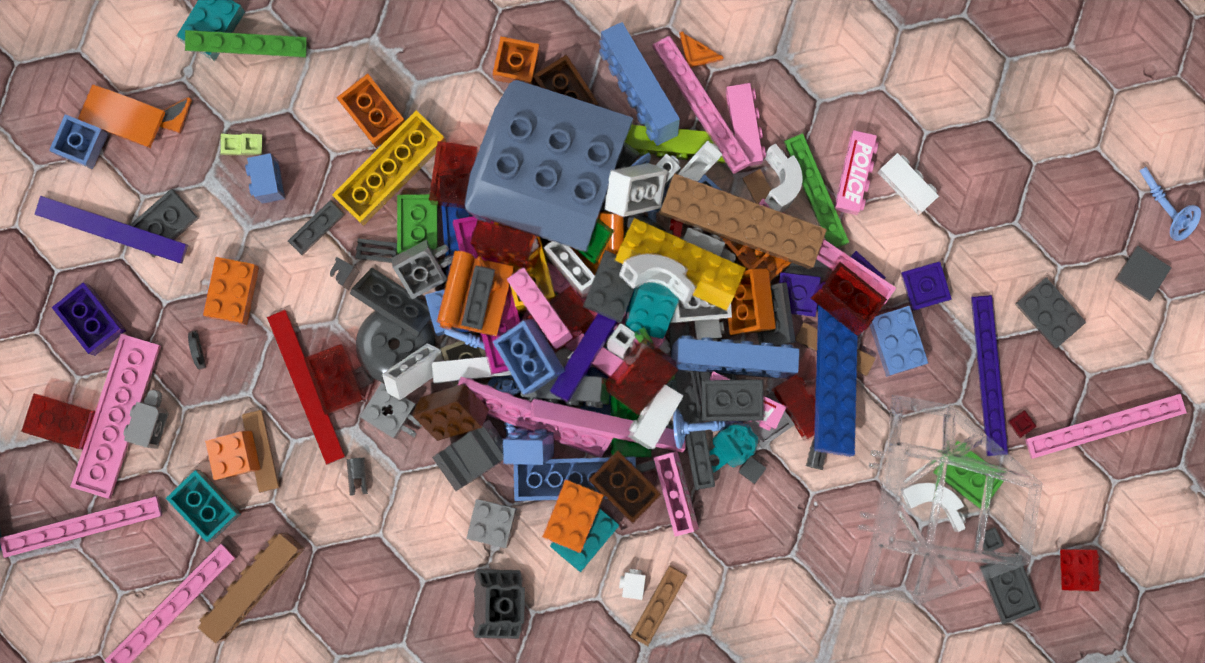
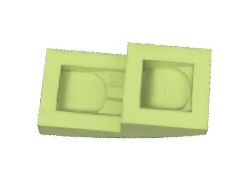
(241, 144)

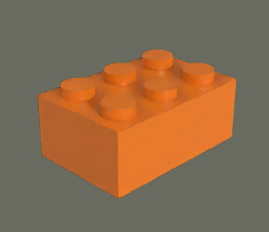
(371, 110)
(231, 290)
(752, 304)
(572, 516)

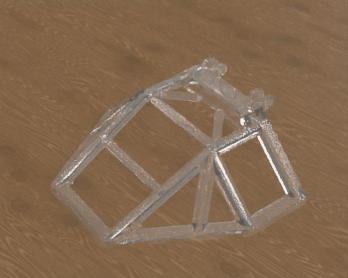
(890, 506)

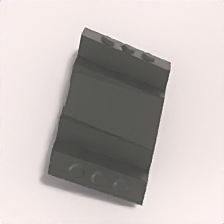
(471, 456)
(498, 604)

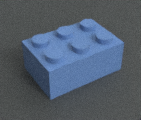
(898, 341)
(528, 356)

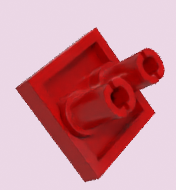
(1079, 569)

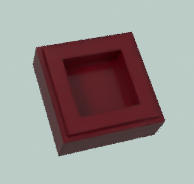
(1022, 424)

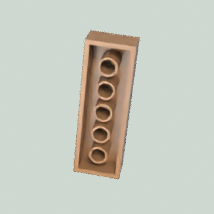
(250, 588)

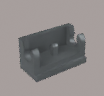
(346, 273)

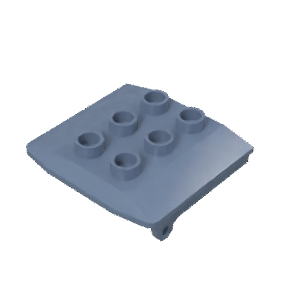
(546, 164)

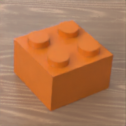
(516, 60)
(232, 455)

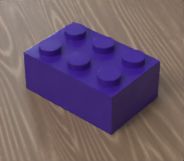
(89, 319)

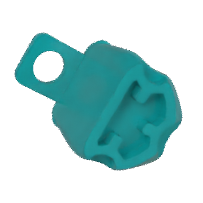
(734, 445)

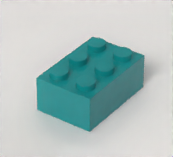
(212, 17)
(651, 309)
(203, 506)
(599, 533)

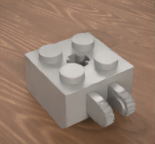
(712, 244)
(421, 256)
(147, 421)
(390, 424)

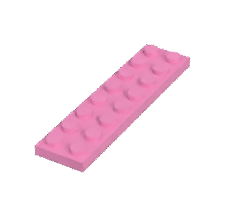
(518, 413)
(105, 441)

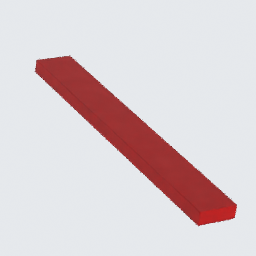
(294, 360)

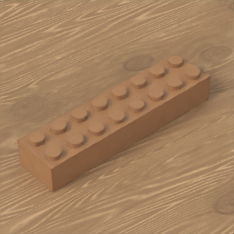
(742, 221)

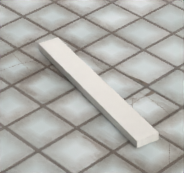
(477, 368)

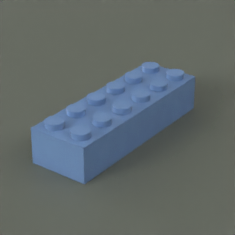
(639, 84)
(735, 358)
(547, 480)

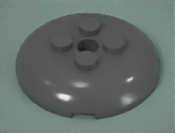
(374, 344)

